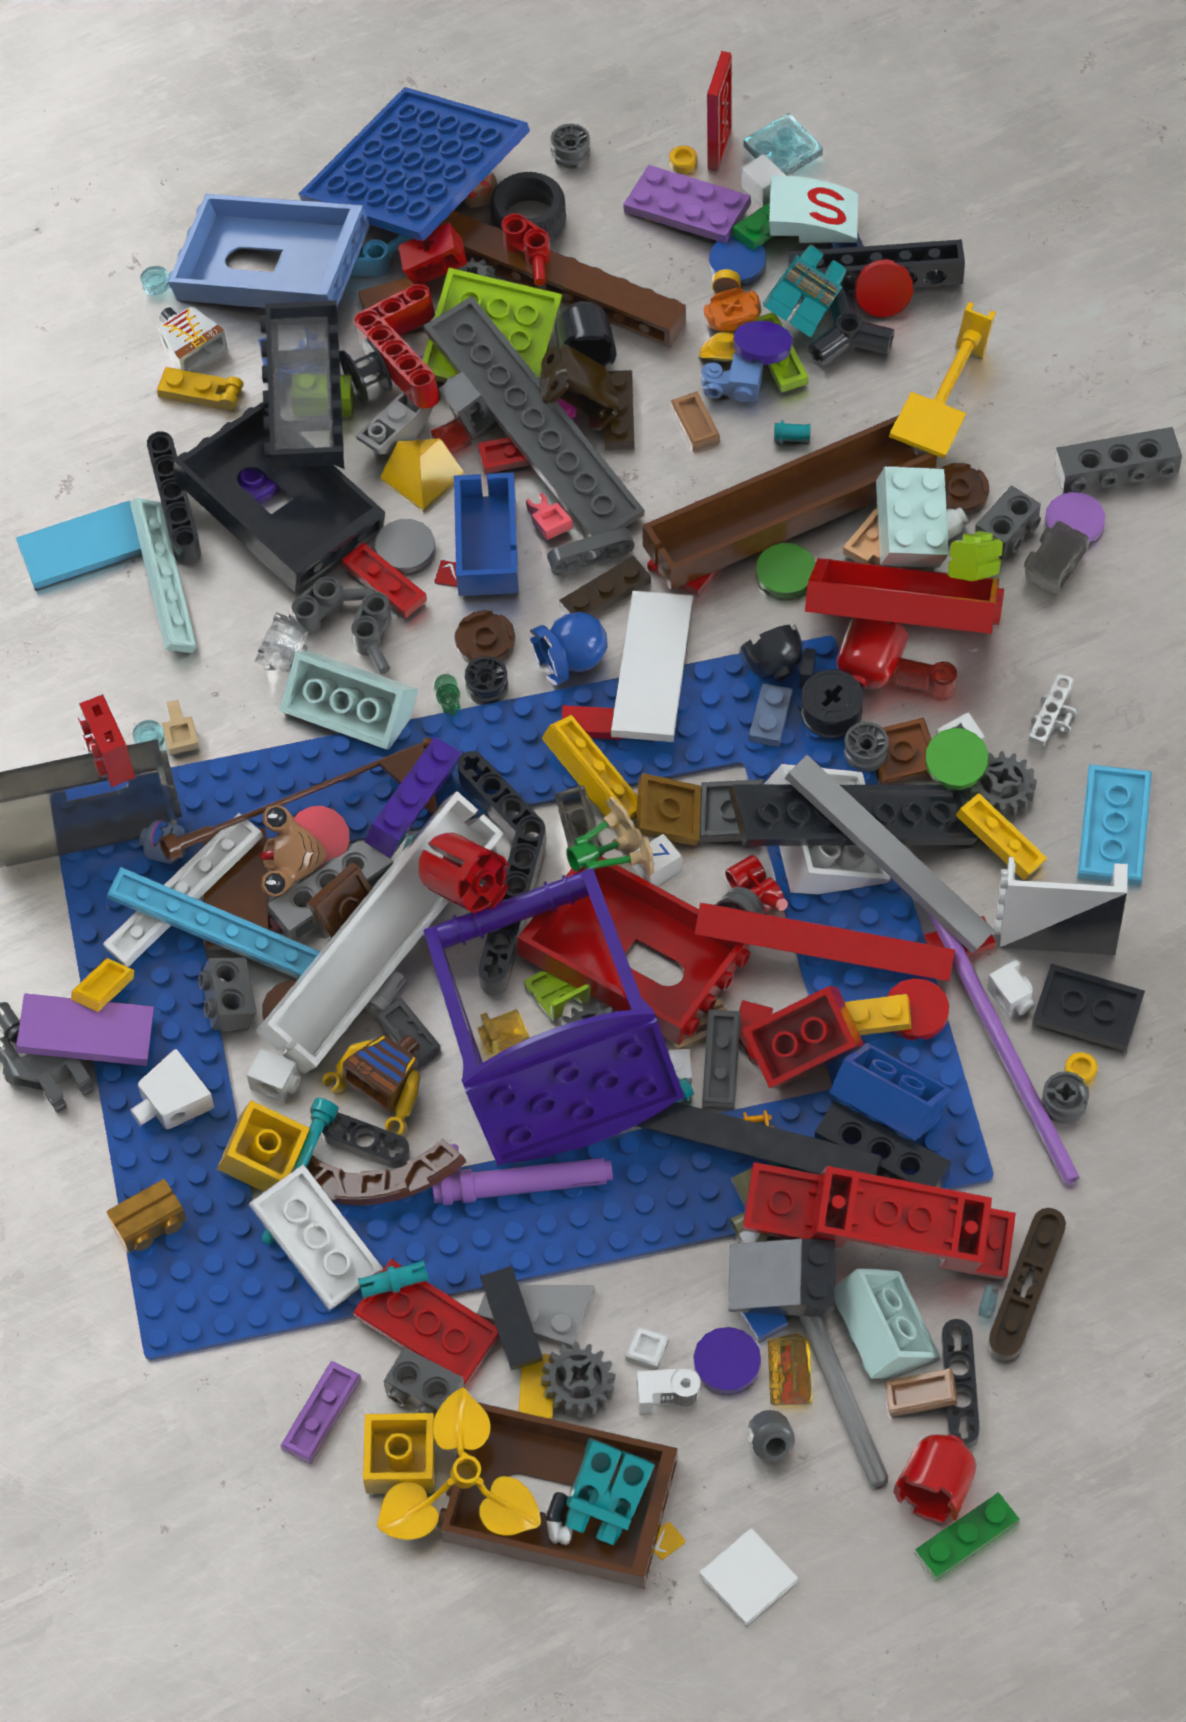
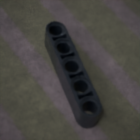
(162, 458)

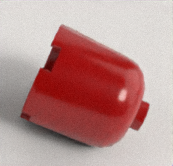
(871, 651)
(937, 1478)

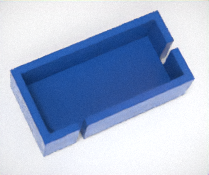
(486, 535)

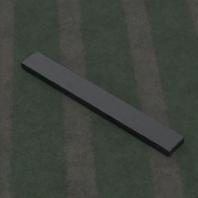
(758, 1140)

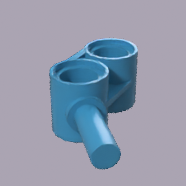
(375, 257)

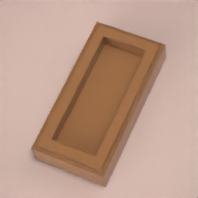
(695, 421)
(921, 1392)

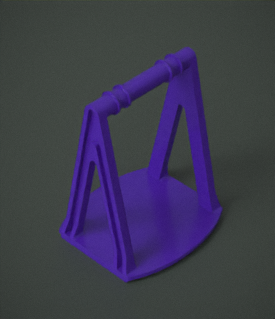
(573, 1079)

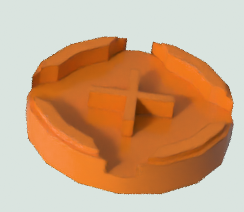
(732, 309)

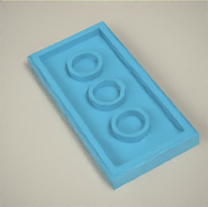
(80, 545)
(1114, 822)

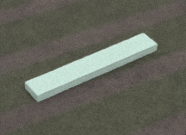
(163, 576)

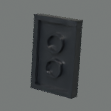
(1088, 1007)

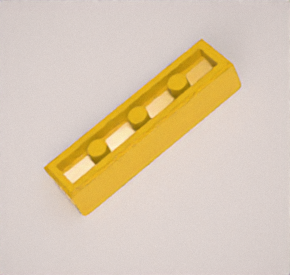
(589, 766)

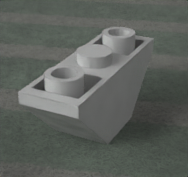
(396, 423)

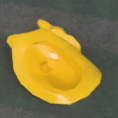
(719, 347)

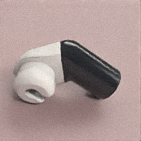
(554, 1516)

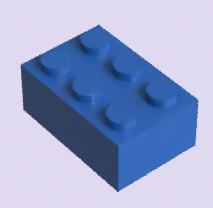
(890, 1091)

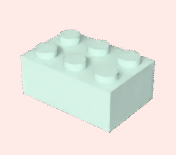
(912, 517)

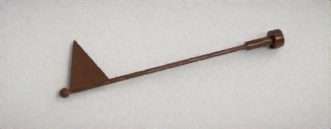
(396, 765)

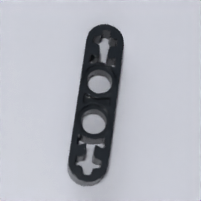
(963, 1383)

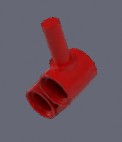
(524, 236)
(752, 875)

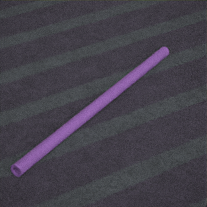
(1009, 1056)

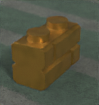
(146, 1216)

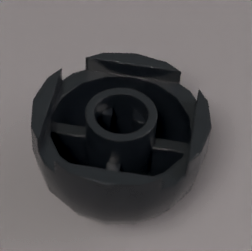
(774, 652)

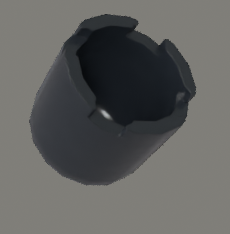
(587, 330)

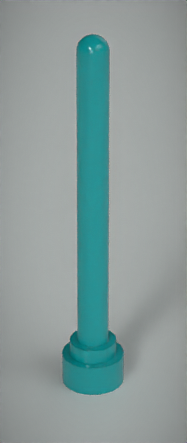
(322, 1113)

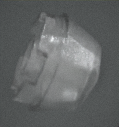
(281, 643)

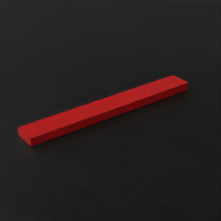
(824, 941)

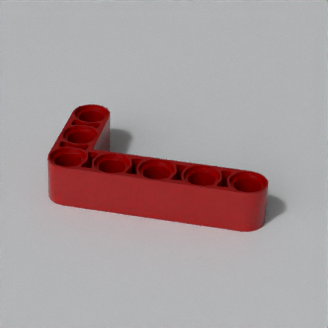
(385, 324)

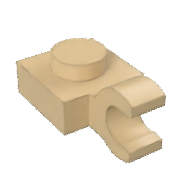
(180, 731)

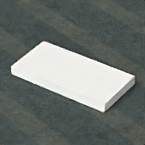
(315, 1237)

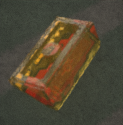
(789, 1370)

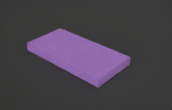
(72, 1030)

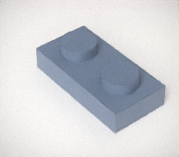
(770, 715)

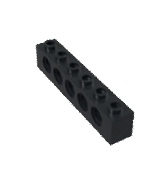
(927, 262)

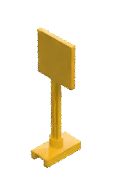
(930, 422)

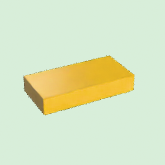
(102, 984)
(532, 1393)

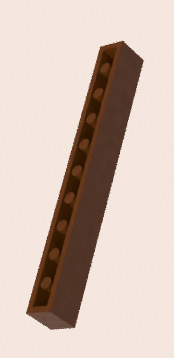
(625, 303)

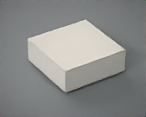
(647, 1348)

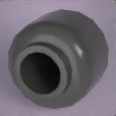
(770, 1435)

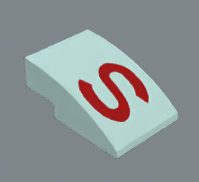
(812, 210)

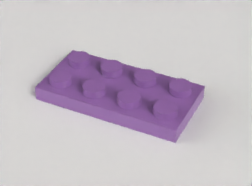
(687, 203)

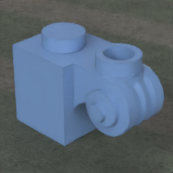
(739, 382)

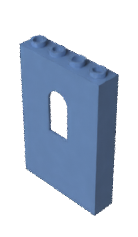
(315, 241)

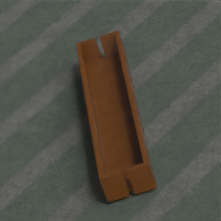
(776, 504)

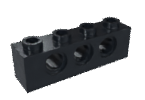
(874, 1138)

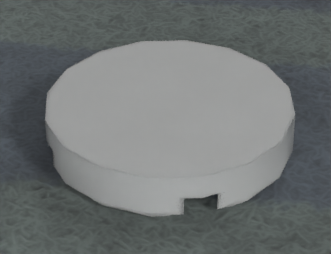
(406, 545)

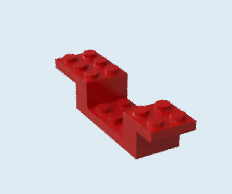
(881, 1213)

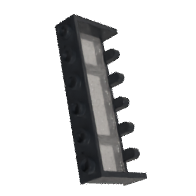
(302, 385)

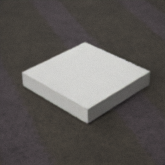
(748, 1577)

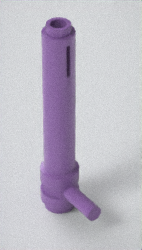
(472, 1185)

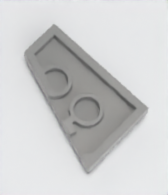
(553, 1310)

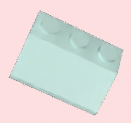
(884, 1323)

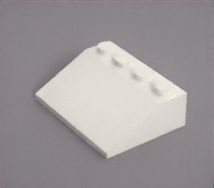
(828, 867)

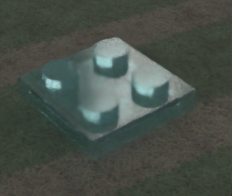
(784, 144)

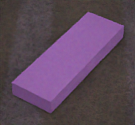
(320, 1412)

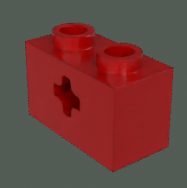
(434, 256)

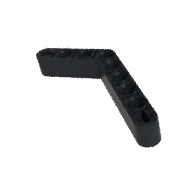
(522, 849)

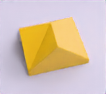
(421, 471)

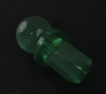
(447, 693)

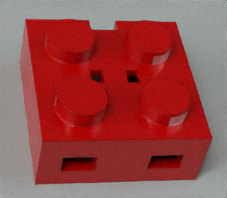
(110, 756)

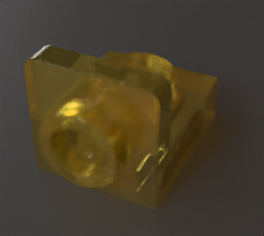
(502, 1031)

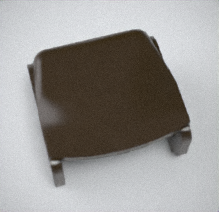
(580, 383)

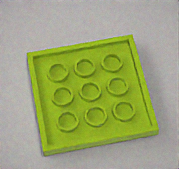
(518, 311)

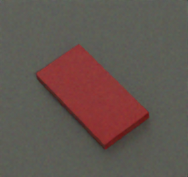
(719, 111)
(431, 1326)

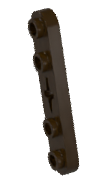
(1018, 1312)

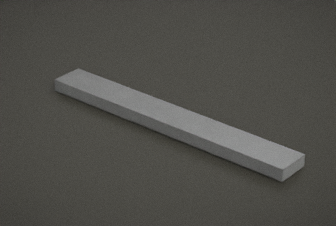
(889, 854)

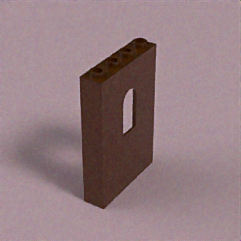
(554, 1453)

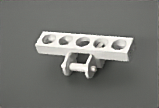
(1058, 704)

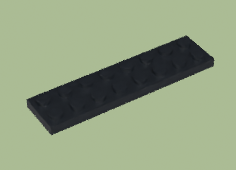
(910, 812)

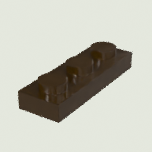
(620, 431)
(607, 588)

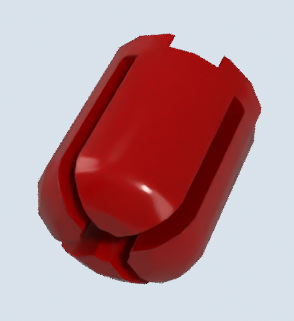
(462, 870)

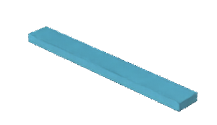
(211, 923)

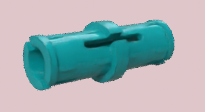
(393, 1279)

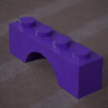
(412, 796)

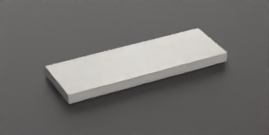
(652, 666)

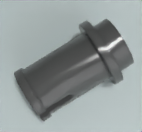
(9, 1022)

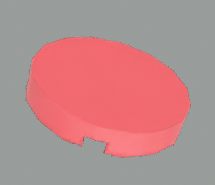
(327, 828)

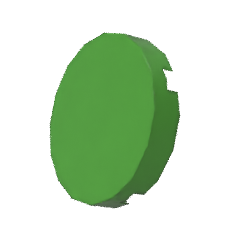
(784, 570)
(956, 758)

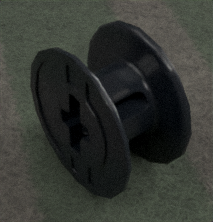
(375, 366)
(827, 689)

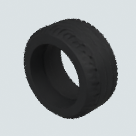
(530, 187)

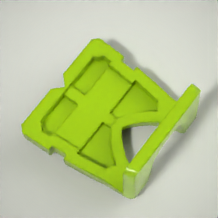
(554, 993)

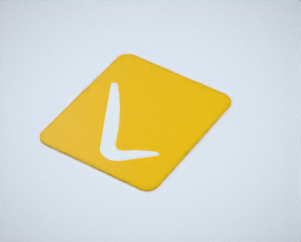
(668, 1541)

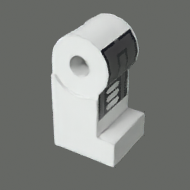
(667, 1387)

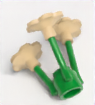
(629, 839)

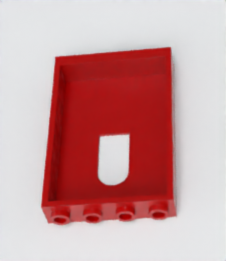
(903, 596)
(576, 951)

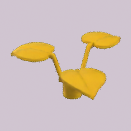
(509, 1503)

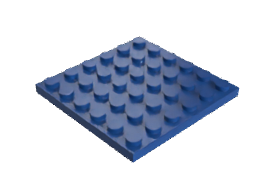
(416, 161)

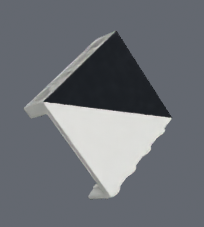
(1060, 914)

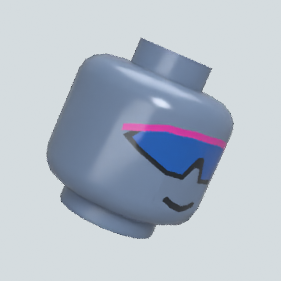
(150, 840)

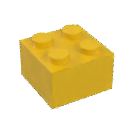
(262, 1147)
(398, 1451)

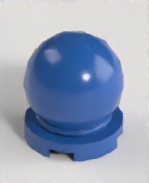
(572, 644)

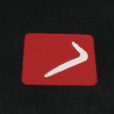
(446, 573)

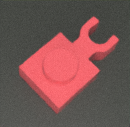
(549, 519)

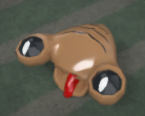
(290, 854)

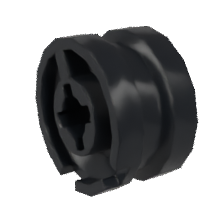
(478, 673)

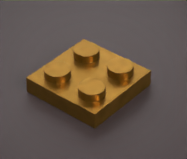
(668, 809)

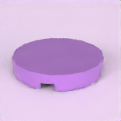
(1078, 512)

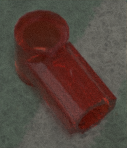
(926, 678)

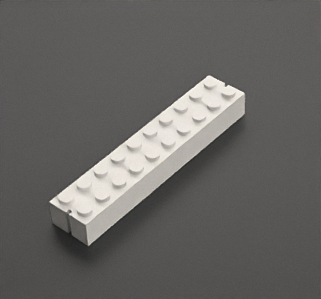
(368, 944)

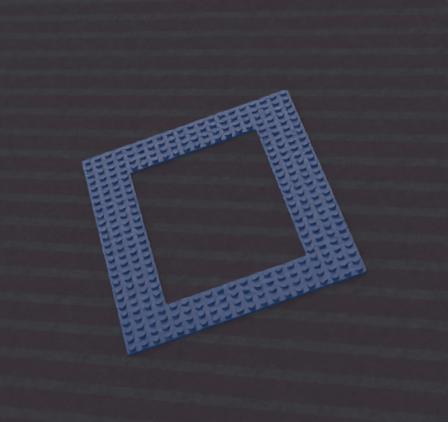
(215, 1274)

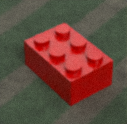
(803, 1037)

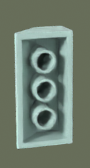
(347, 699)

